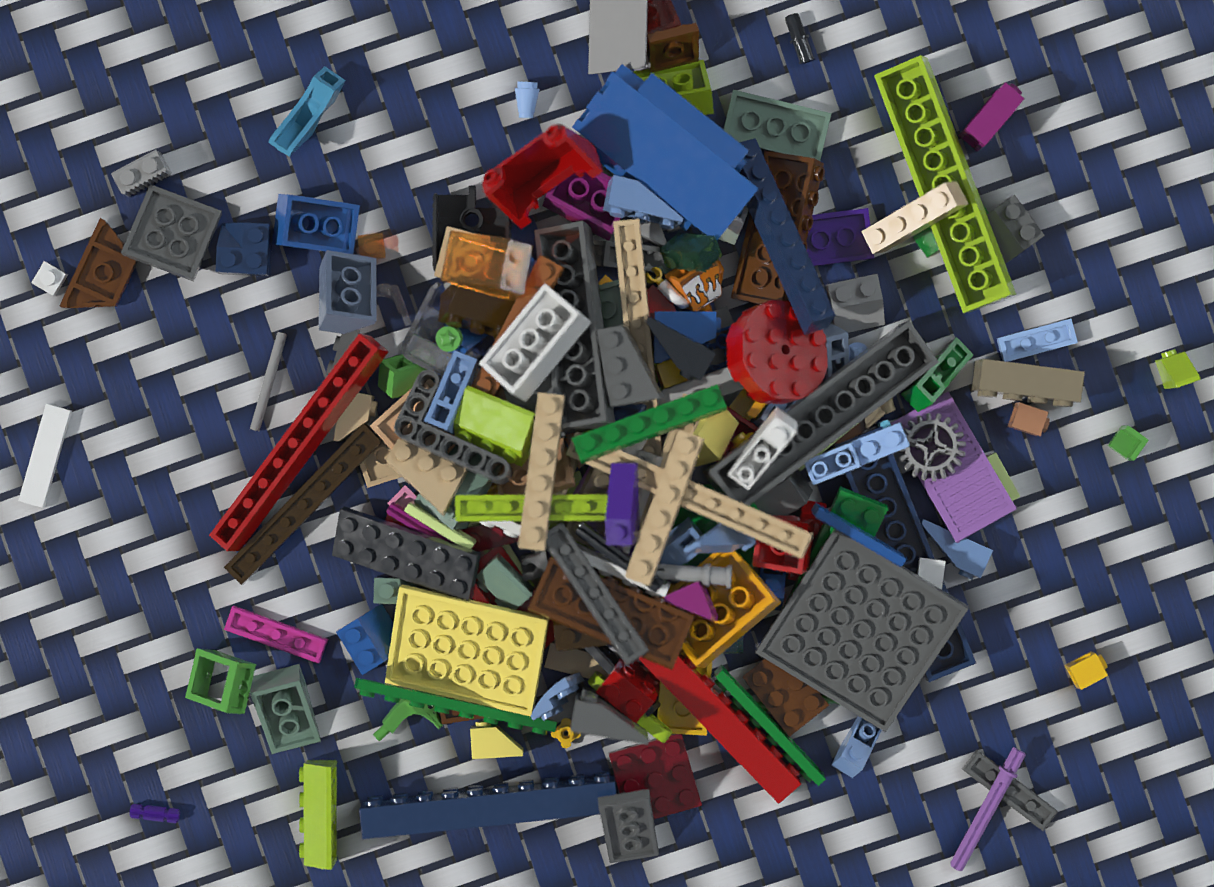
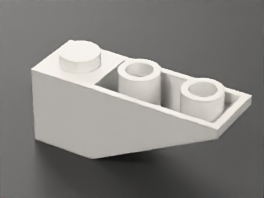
(763, 448)

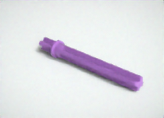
(988, 808)

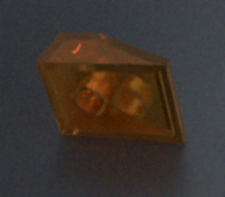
(487, 264)

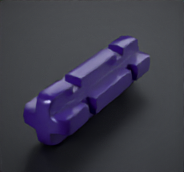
(154, 813)

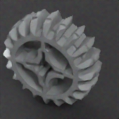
(943, 450)

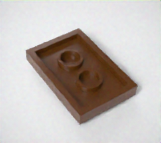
(785, 696)

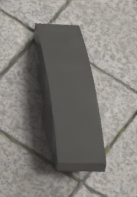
(606, 256)

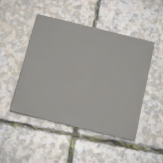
(617, 35)

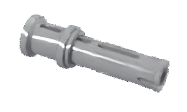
(706, 574)

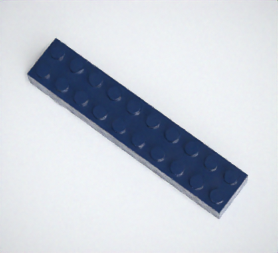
(903, 532)
(485, 806)

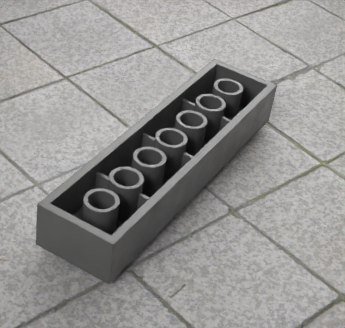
(580, 371)

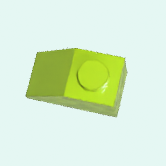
(1176, 369)

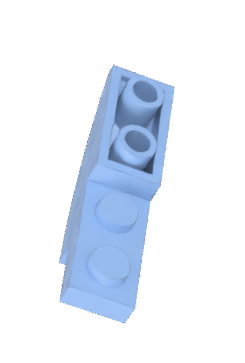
(857, 453)

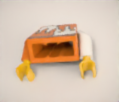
(690, 288)

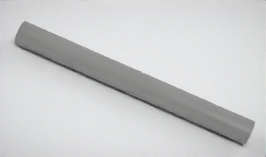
(268, 381)

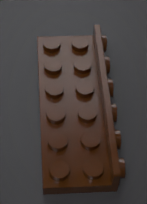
(799, 184)
(657, 624)

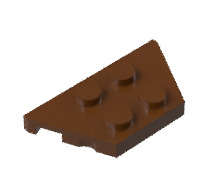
(101, 272)

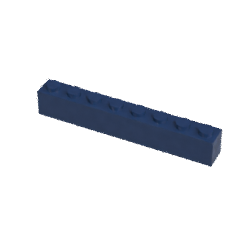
(785, 245)

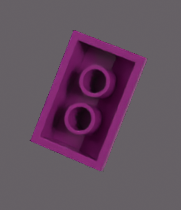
(584, 201)

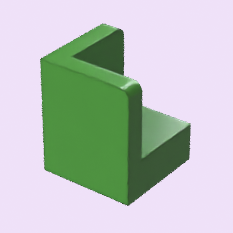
(1128, 442)

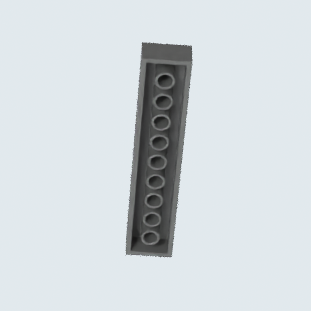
(834, 408)

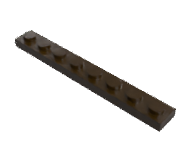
(303, 503)

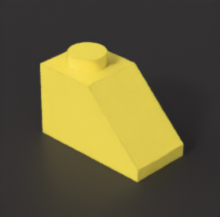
(492, 742)

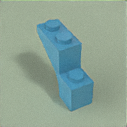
(307, 113)

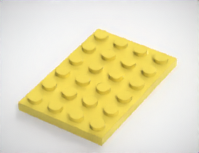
(466, 650)

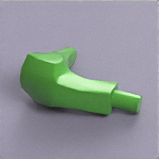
(400, 712)

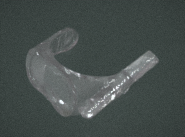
(394, 294)

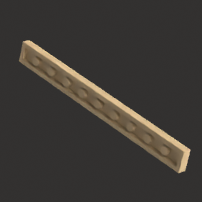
(635, 301)
(714, 505)

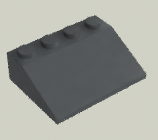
(599, 718)

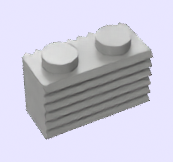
(141, 173)

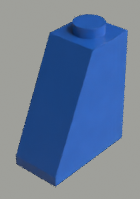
(695, 325)

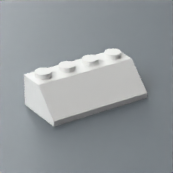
(535, 343)

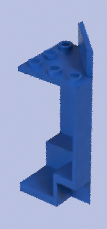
(670, 148)

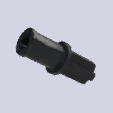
(799, 38)

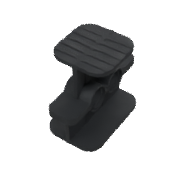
(452, 212)

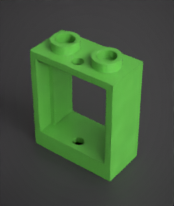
(239, 673)

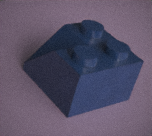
(244, 249)

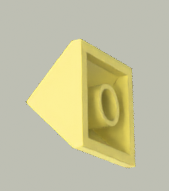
(717, 433)

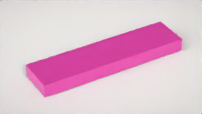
(276, 634)

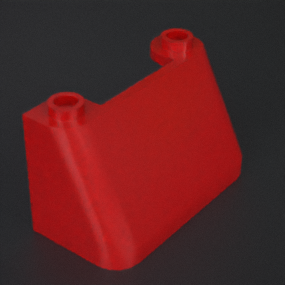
(538, 169)

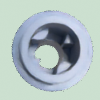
(526, 98)

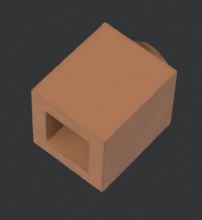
(1029, 419)

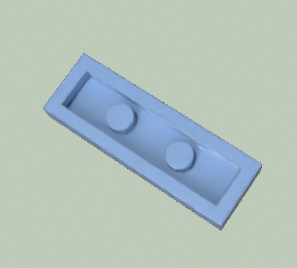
(1037, 340)

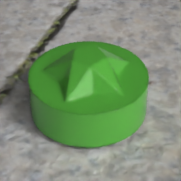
(449, 338)

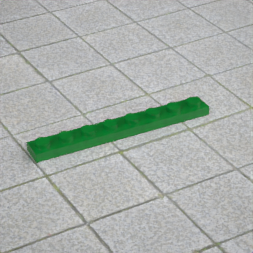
(444, 704)

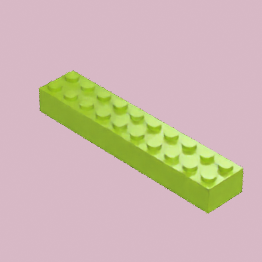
(937, 158)

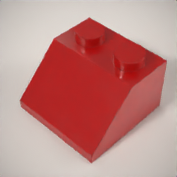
(774, 558)

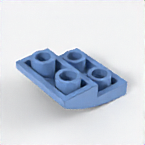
(555, 697)

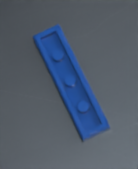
(858, 535)

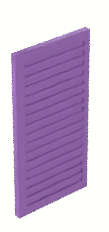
(972, 494)

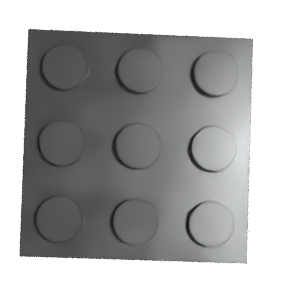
(171, 233)

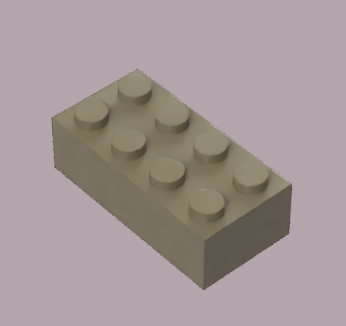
(1027, 381)

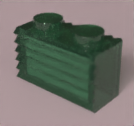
(691, 252)

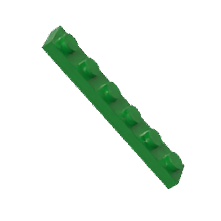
(649, 424)
(776, 734)

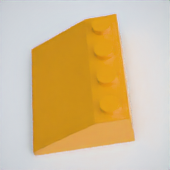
(736, 609)

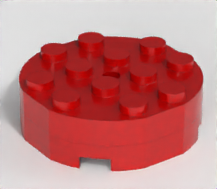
(774, 354)

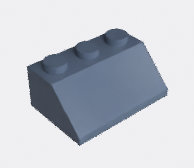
(346, 292)

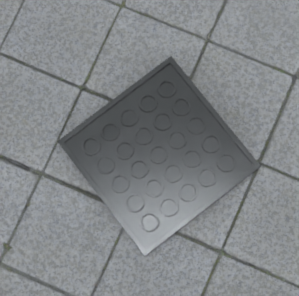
(861, 629)

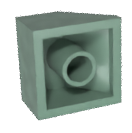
(504, 583)

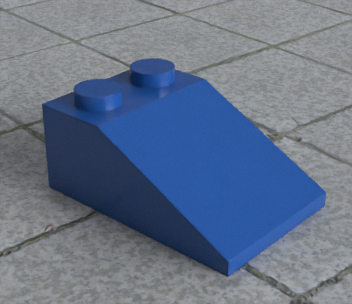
(315, 224)

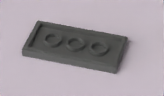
(628, 826)

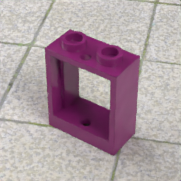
(992, 116)

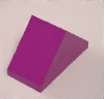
(694, 599)

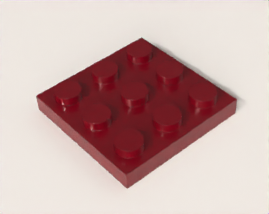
(662, 770)

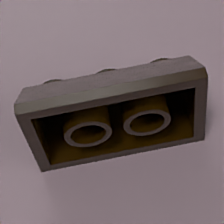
(473, 310)

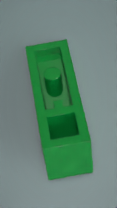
(933, 382)

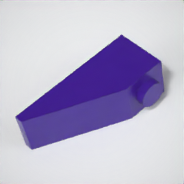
(622, 508)

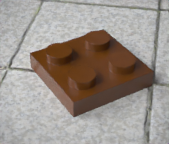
(673, 47)

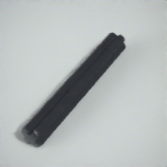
(612, 552)

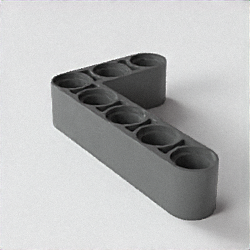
(444, 440)

